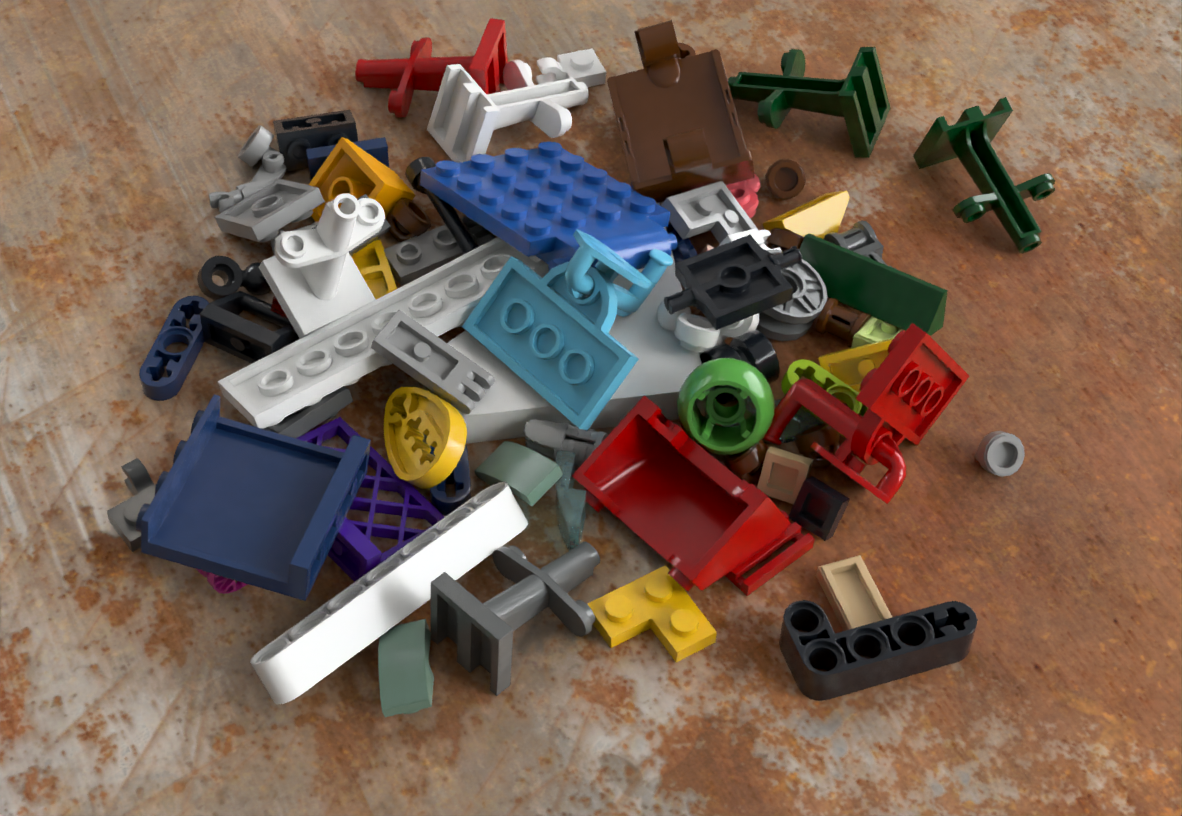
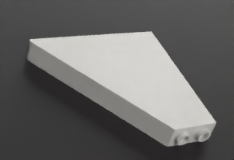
(657, 374)

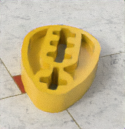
(406, 417)

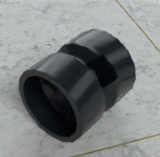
(751, 348)

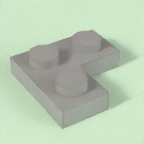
(707, 209)

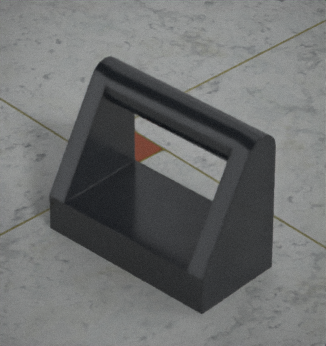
(240, 336)

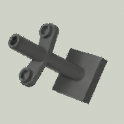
(487, 628)

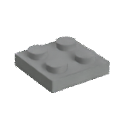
(269, 210)

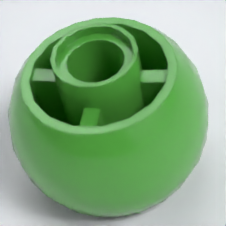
(731, 377)

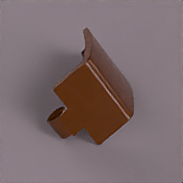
(677, 119)

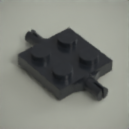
(733, 281)

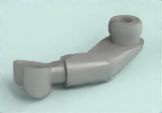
(271, 171)

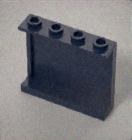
(252, 503)

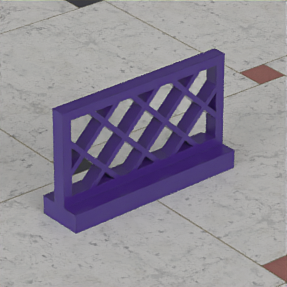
(351, 547)

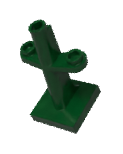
(858, 98)
(971, 142)

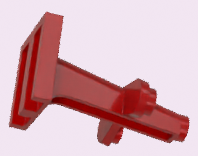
(427, 72)

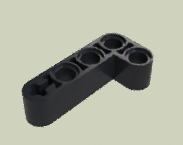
(939, 637)

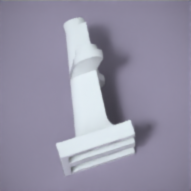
(467, 116)
(314, 269)

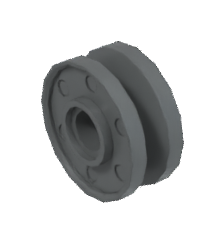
(795, 317)

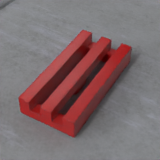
(777, 564)

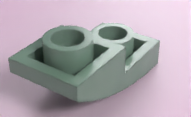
(522, 468)
(404, 669)

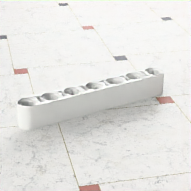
(387, 593)

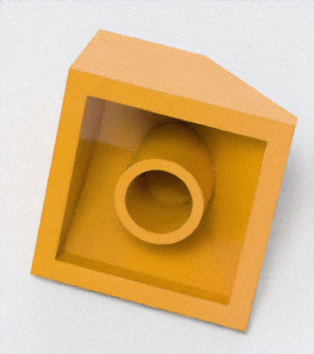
(357, 173)

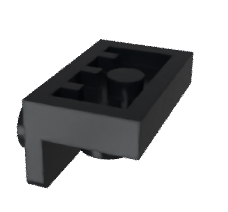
(310, 132)

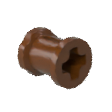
(833, 313)

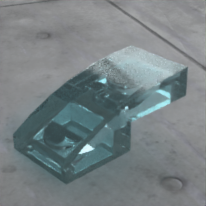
(569, 502)

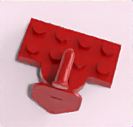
(901, 401)

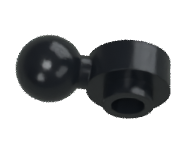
(233, 278)

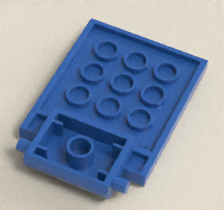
(546, 194)

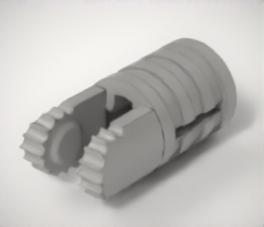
(548, 437)

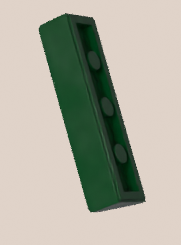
(875, 286)

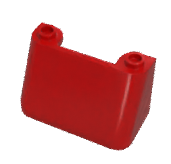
(678, 498)

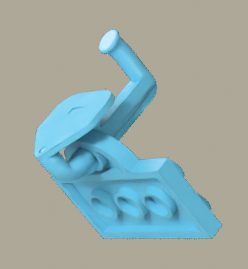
(559, 325)

